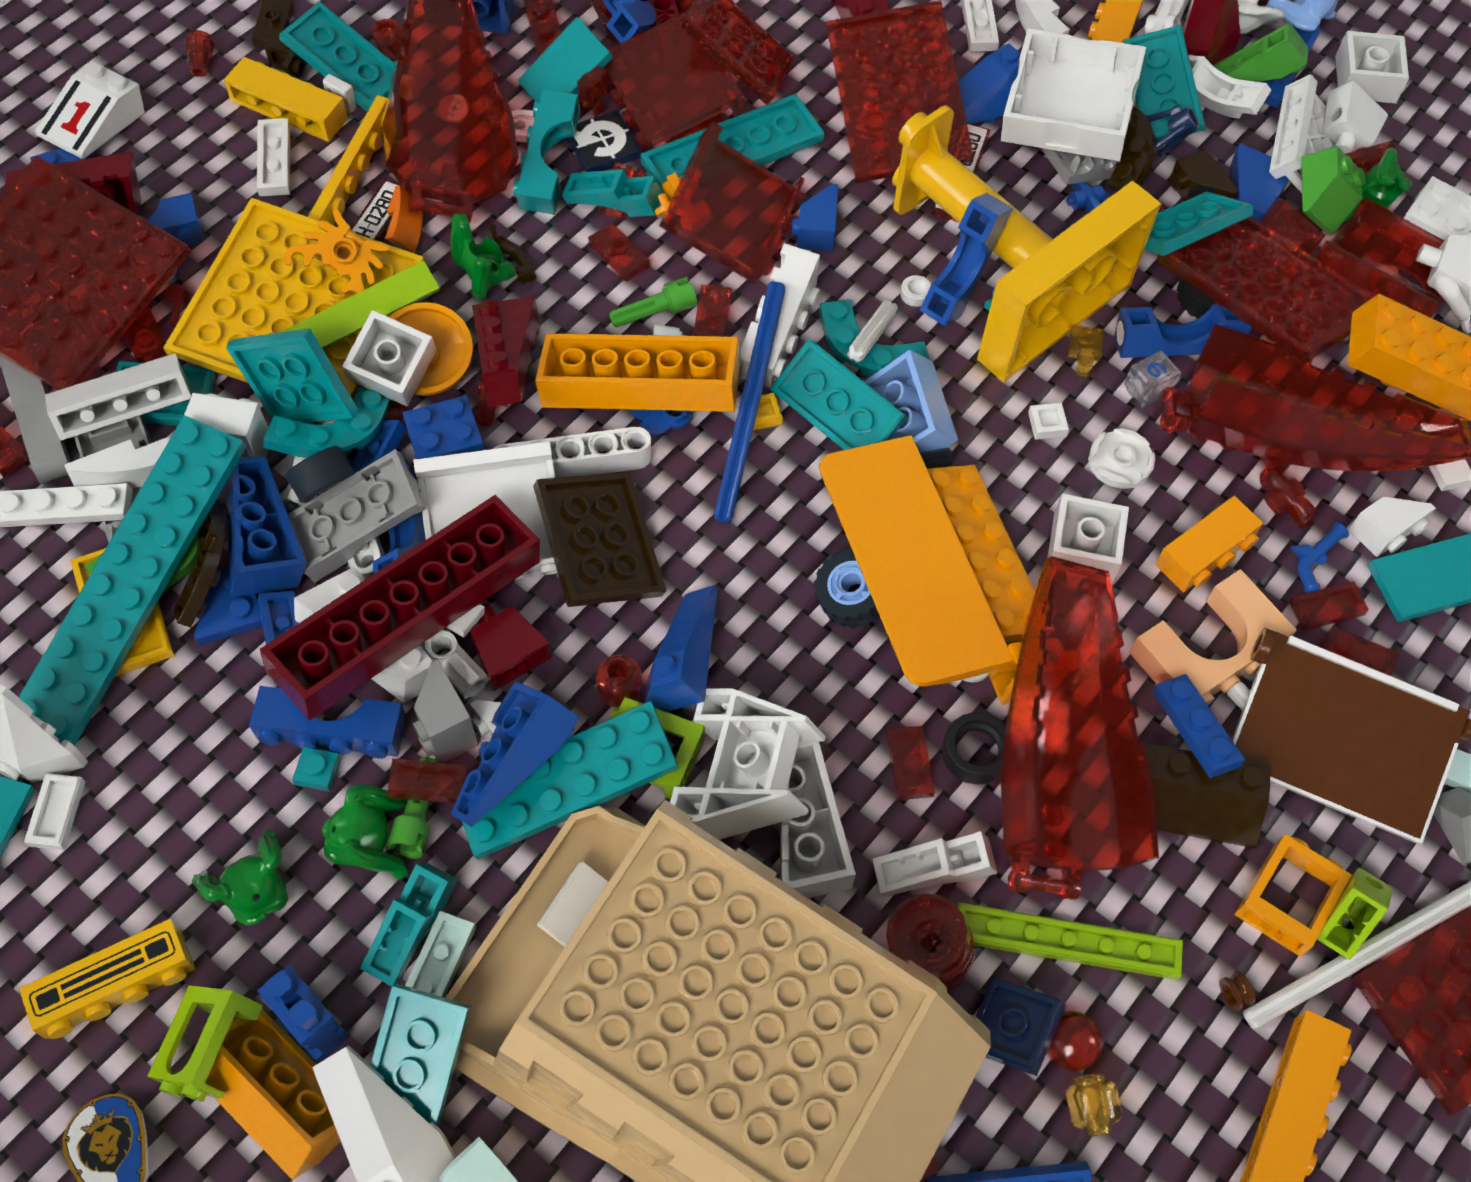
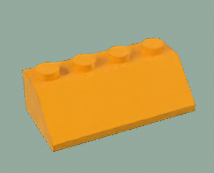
(274, 1094)

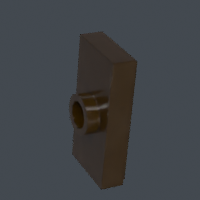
(272, 20)

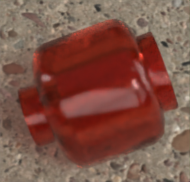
(618, 678)

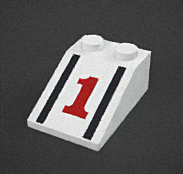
(91, 110)

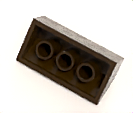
(1215, 808)

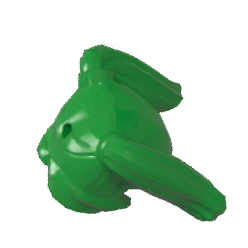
(1384, 181)
(481, 261)
(360, 832)
(246, 878)

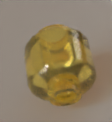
(1094, 1104)

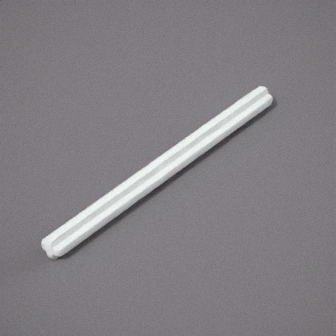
(1370, 951)

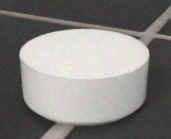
(914, 290)

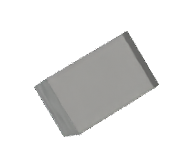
(1454, 818)

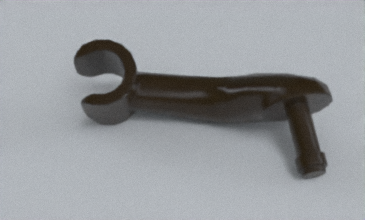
(525, 269)

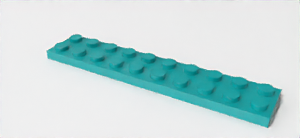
(130, 577)

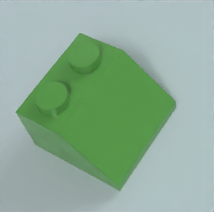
(1330, 187)

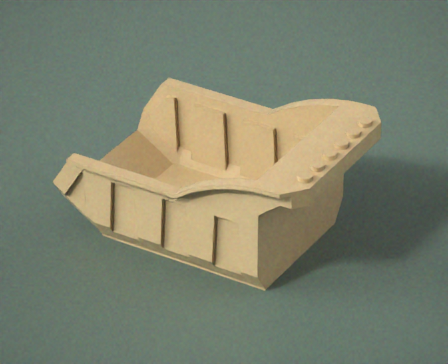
(711, 1019)

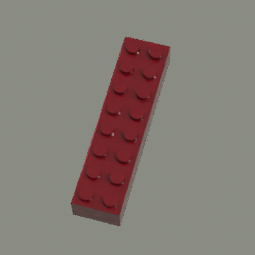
(400, 607)

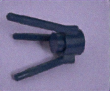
(1181, 125)

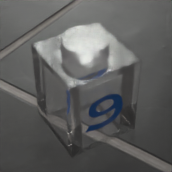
(1150, 377)

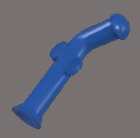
(1309, 555)

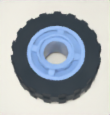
(831, 588)

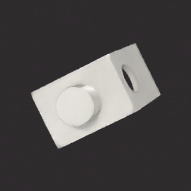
(1352, 118)

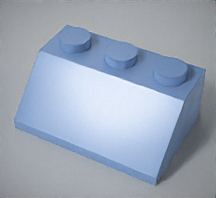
(916, 391)

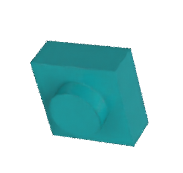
(316, 769)

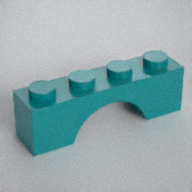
(555, 120)

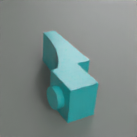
(614, 190)
(408, 922)

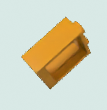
(1275, 922)

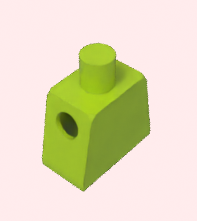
(1364, 905)

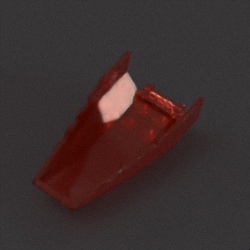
(444, 112)
(1294, 413)
(1071, 755)

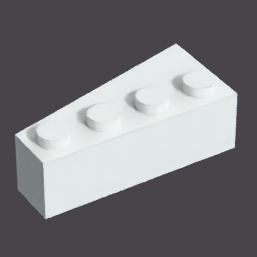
(799, 276)
(401, 678)
(814, 845)

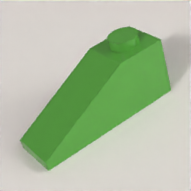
(1268, 57)

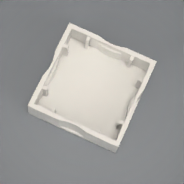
(1073, 94)

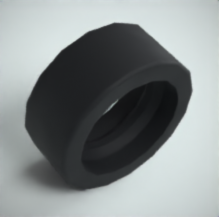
(962, 769)

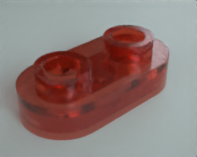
(386, 37)

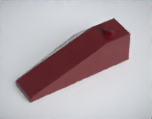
(1212, 29)

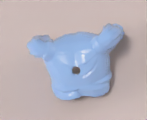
(1305, 13)

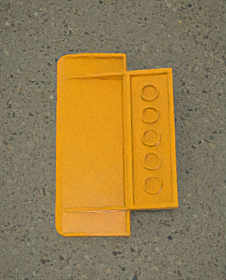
(931, 559)

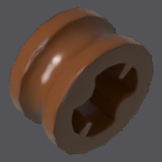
(1237, 991)

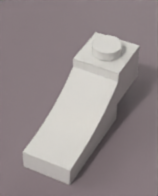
(935, 864)

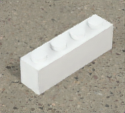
(117, 396)

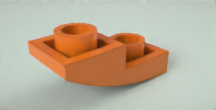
(404, 226)

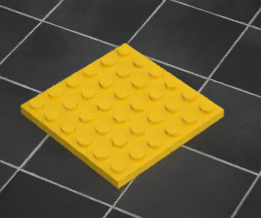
(257, 294)

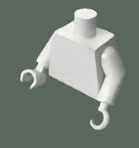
(1451, 274)

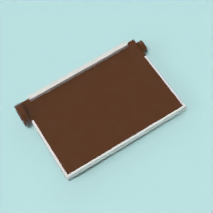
(1349, 734)

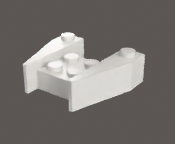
(749, 764)

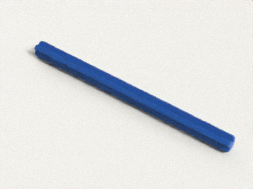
(749, 403)

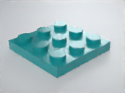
(292, 376)

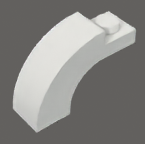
(1224, 93)

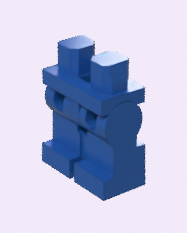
(303, 1013)

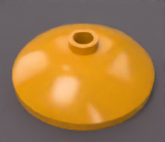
(451, 341)

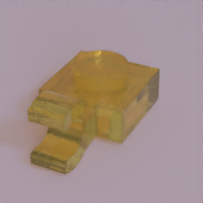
(1086, 346)

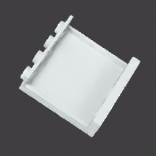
(464, 480)

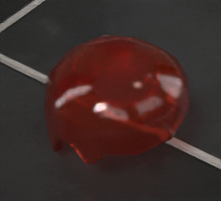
(1076, 1042)

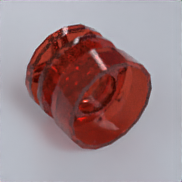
(927, 919)

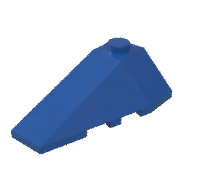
(988, 85)
(683, 658)
(525, 736)

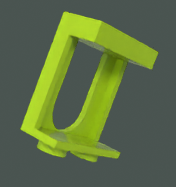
(688, 752)
(223, 1007)

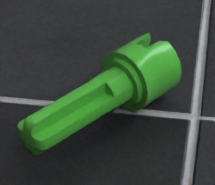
(675, 297)
(410, 828)

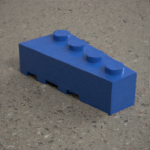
(261, 537)

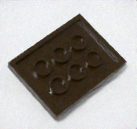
(599, 539)

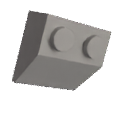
(442, 719)

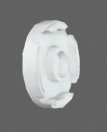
(1121, 458)

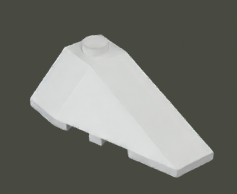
(29, 745)
(377, 1126)

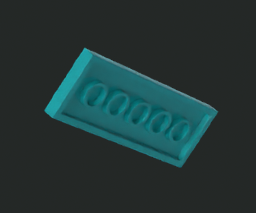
(758, 134)
(577, 777)

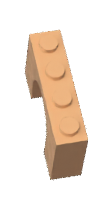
(1245, 613)

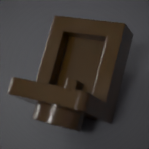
(284, 58)

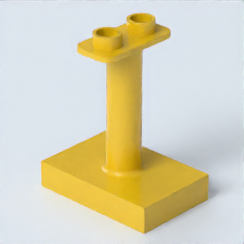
(1051, 279)

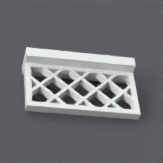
(1298, 130)

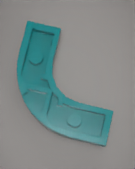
(842, 330)
(307, 439)

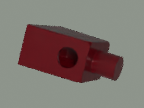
(507, 645)

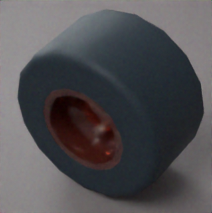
(319, 473)

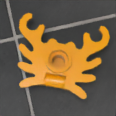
(341, 251)

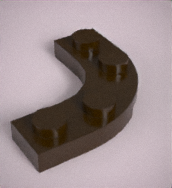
(1137, 153)
(205, 569)

